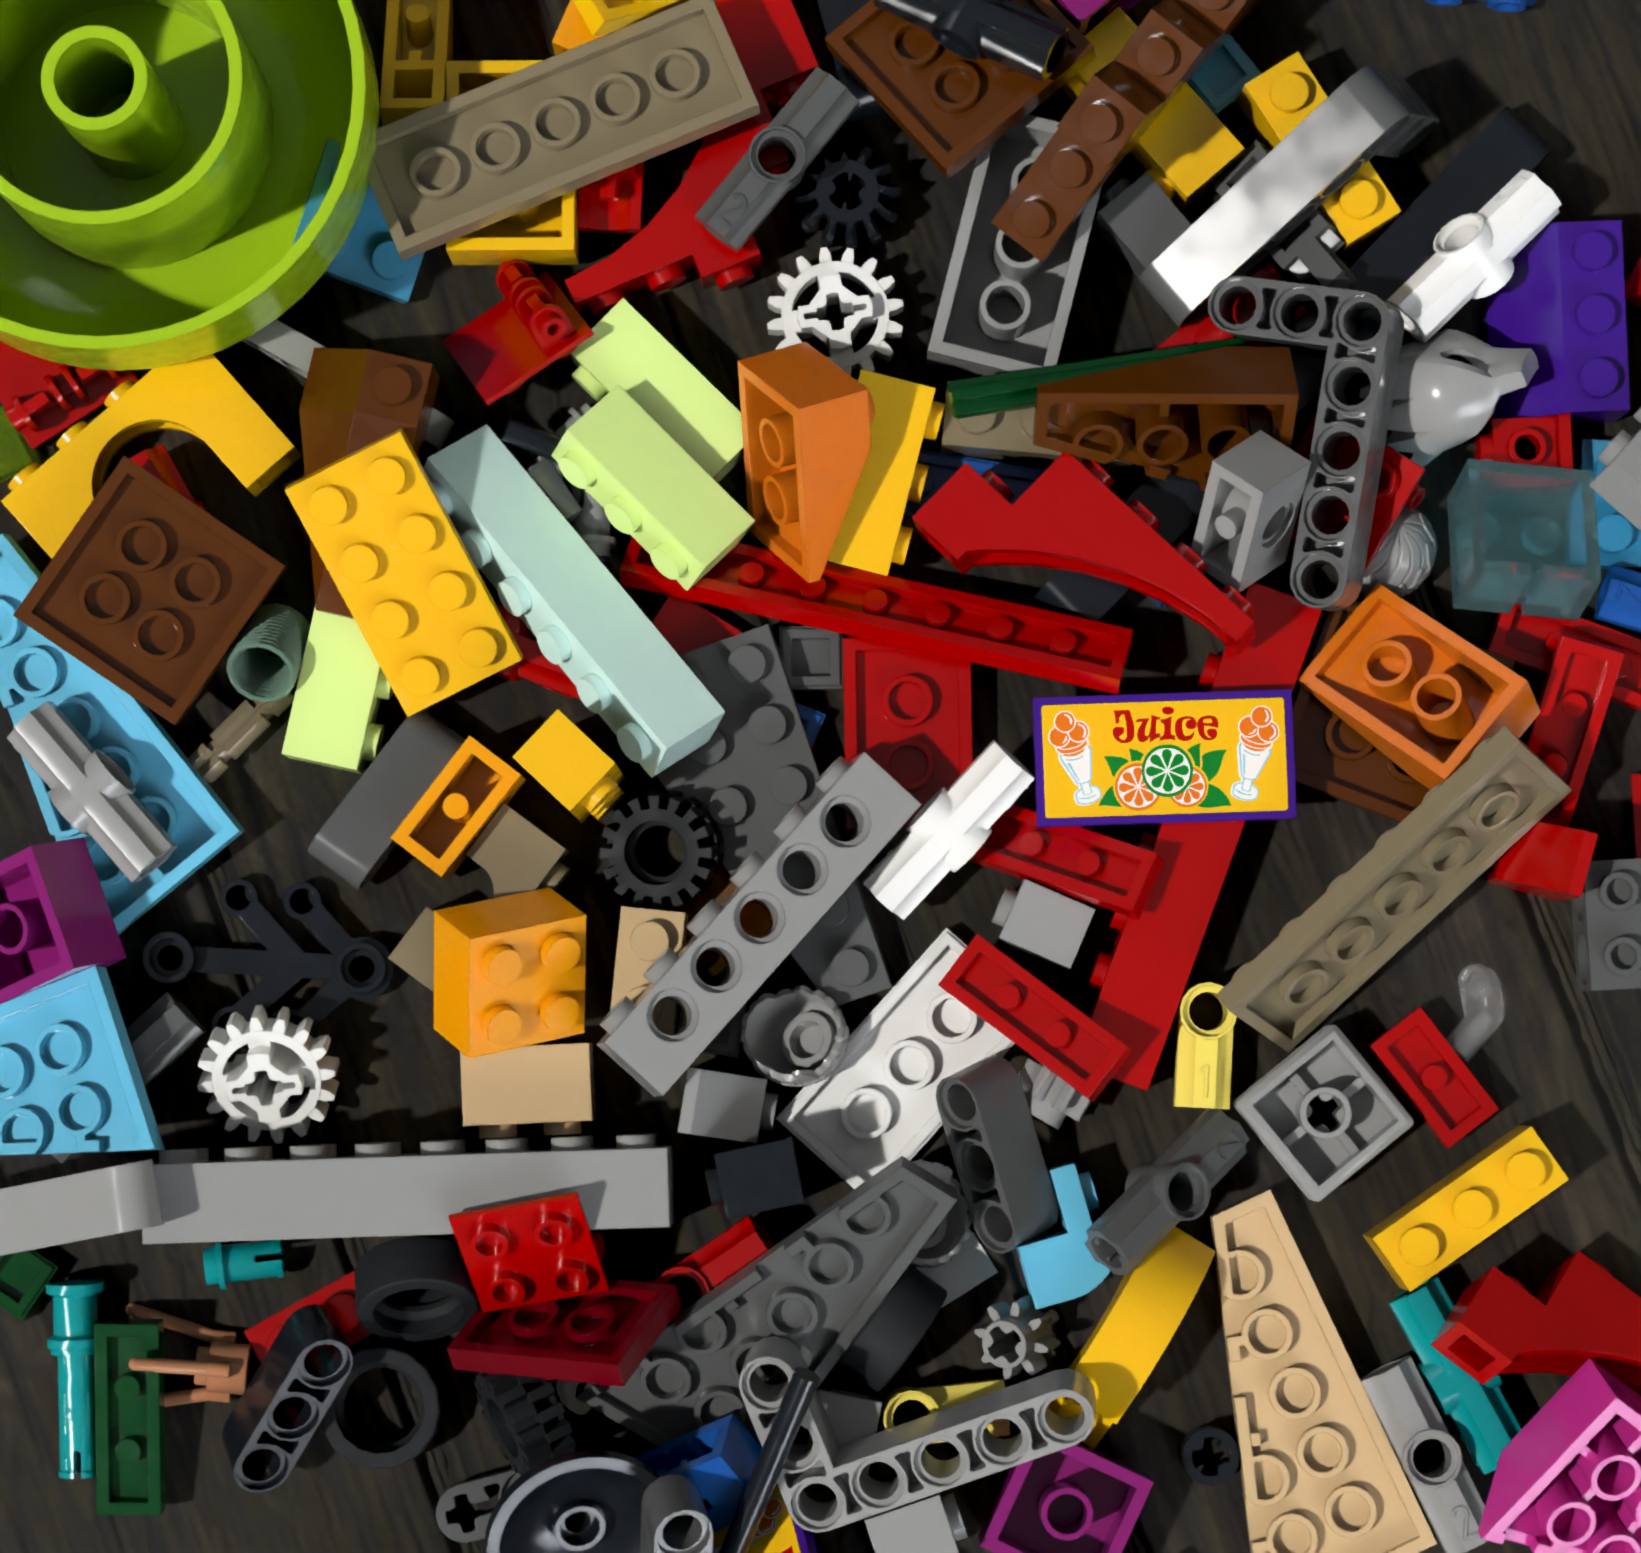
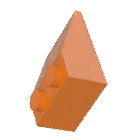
(801, 451)
(1416, 687)

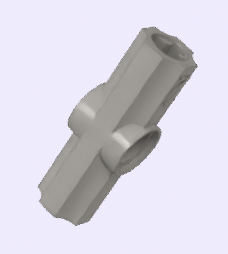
(92, 791)
(1410, 1418)

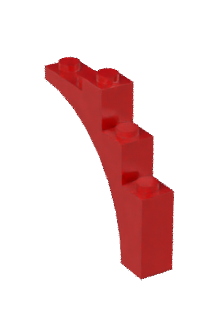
(776, 64)

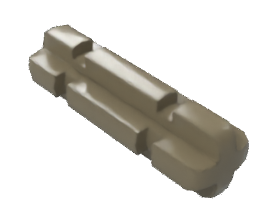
(235, 735)

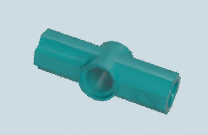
(1476, 1409)

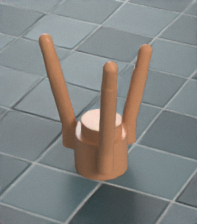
(220, 1368)

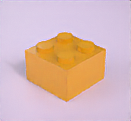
(509, 972)

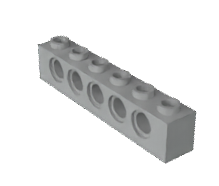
(878, 812)

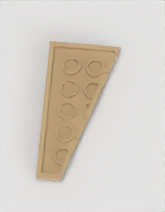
(1305, 1429)

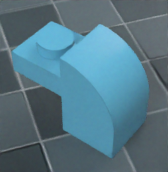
(1060, 1264)

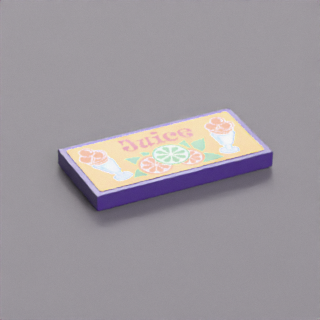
(1164, 758)

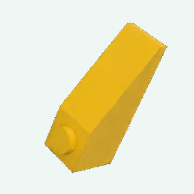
(415, 56)

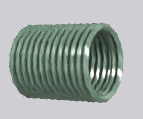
(256, 672)

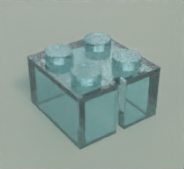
(1523, 539)

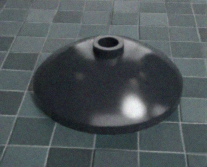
(596, 1482)

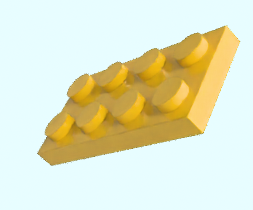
(404, 572)

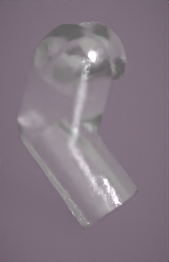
(1482, 1010)

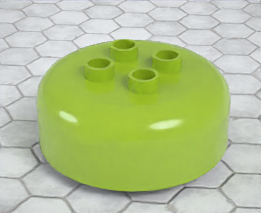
(168, 168)

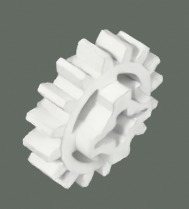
(864, 309)
(277, 1066)

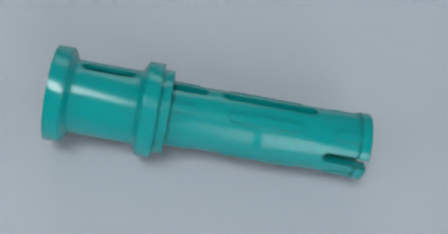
(73, 1344)

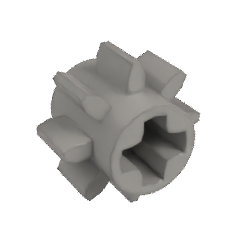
(1050, 1096)
(1001, 1345)

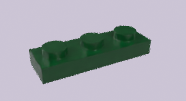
(129, 1418)

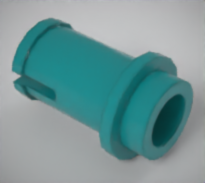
(238, 1262)

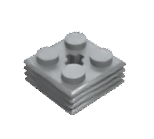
(1365, 1113)

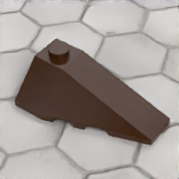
(350, 403)
(1171, 410)

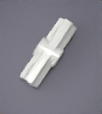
(1475, 254)
(948, 830)

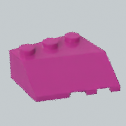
(1572, 1472)

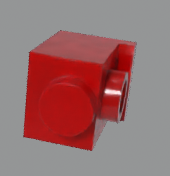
(1549, 435)

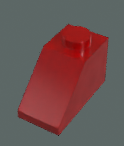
(1546, 862)

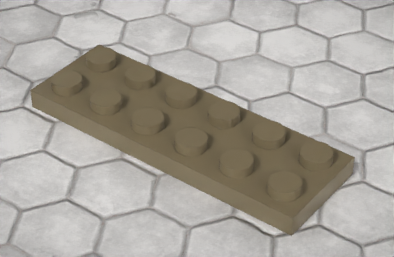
(558, 126)
(1394, 890)

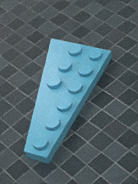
(125, 730)
(71, 1073)

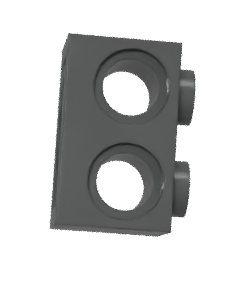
(1608, 927)

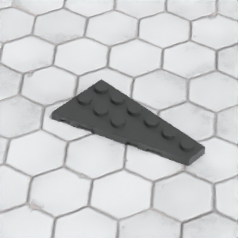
(752, 778)
(807, 1288)

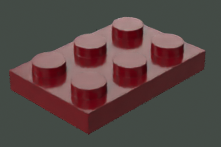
(569, 1339)

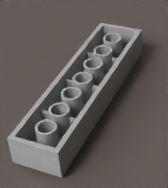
(403, 1194)

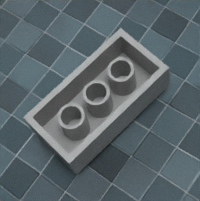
(999, 300)

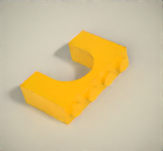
(182, 397)

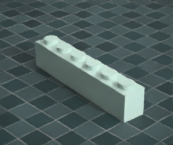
(572, 604)

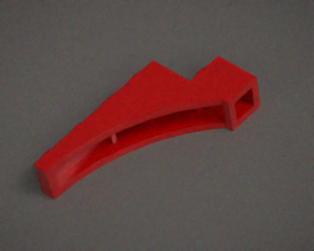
(1081, 527)
(1572, 1318)

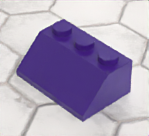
(1572, 314)

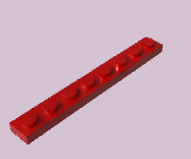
(904, 615)

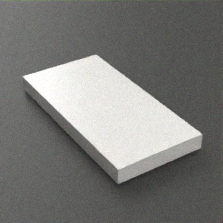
(886, 1083)

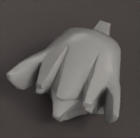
(1447, 400)

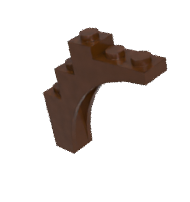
(1113, 116)

